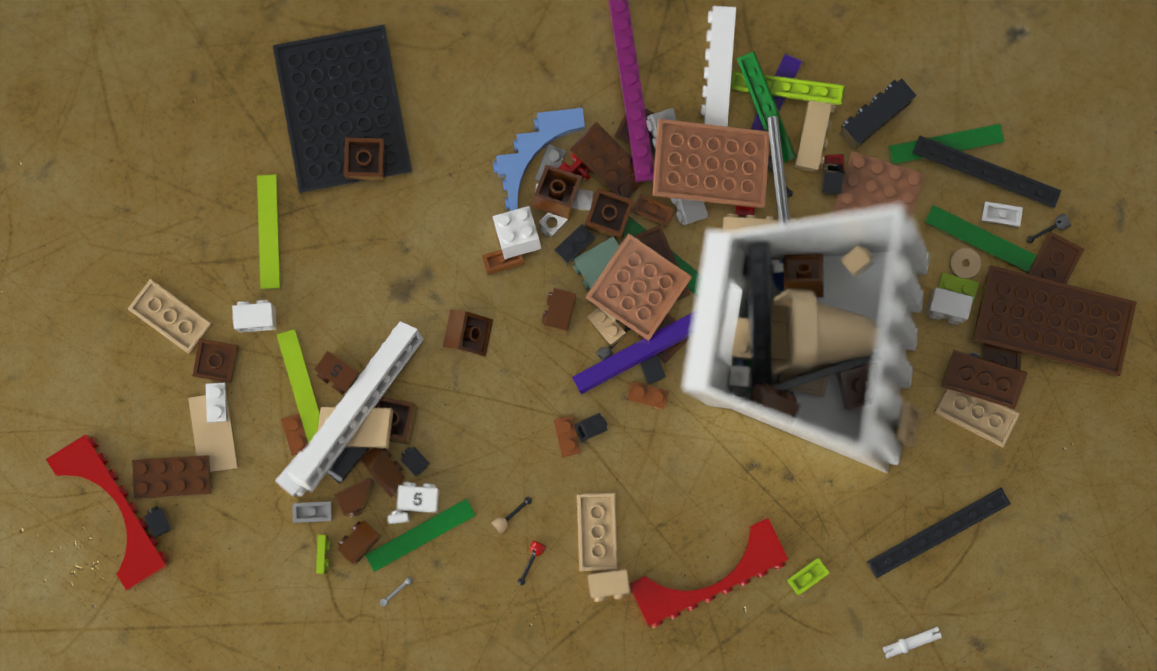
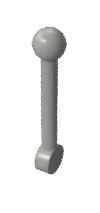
(383, 602)

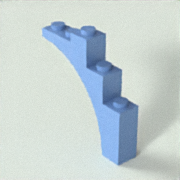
(550, 126)

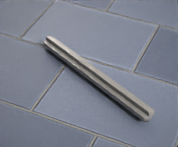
(778, 169)

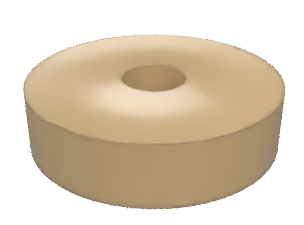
(969, 255)

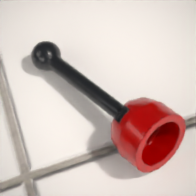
(536, 550)

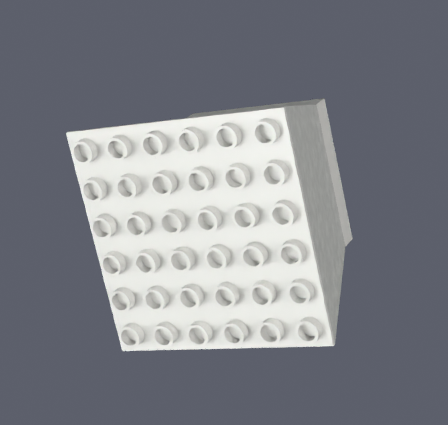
(883, 292)

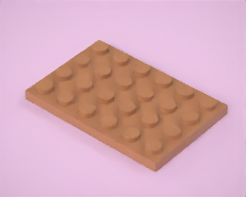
(711, 163)

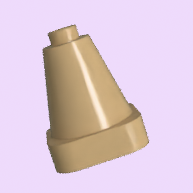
(816, 333)

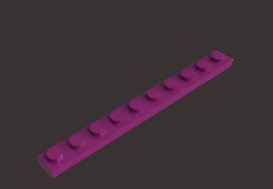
(631, 90)

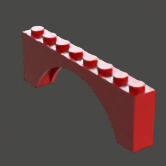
(761, 554)
(142, 555)

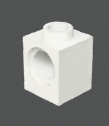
(551, 231)
(740, 377)

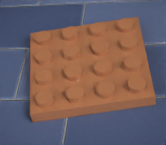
(877, 185)
(638, 287)

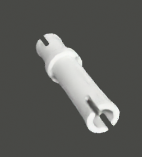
(911, 642)

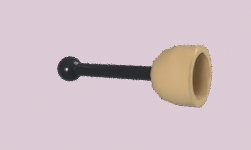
(501, 524)

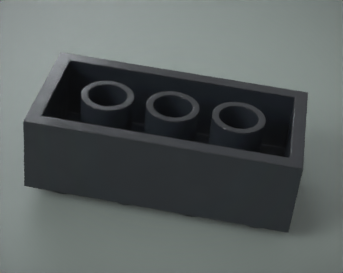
(876, 115)

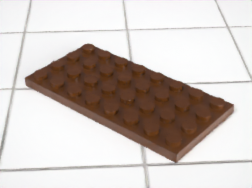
(1054, 320)

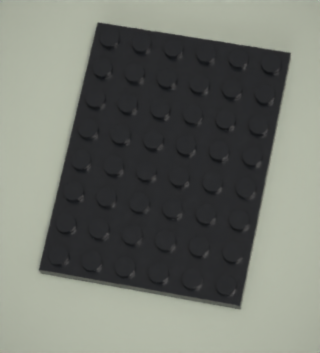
(338, 91)

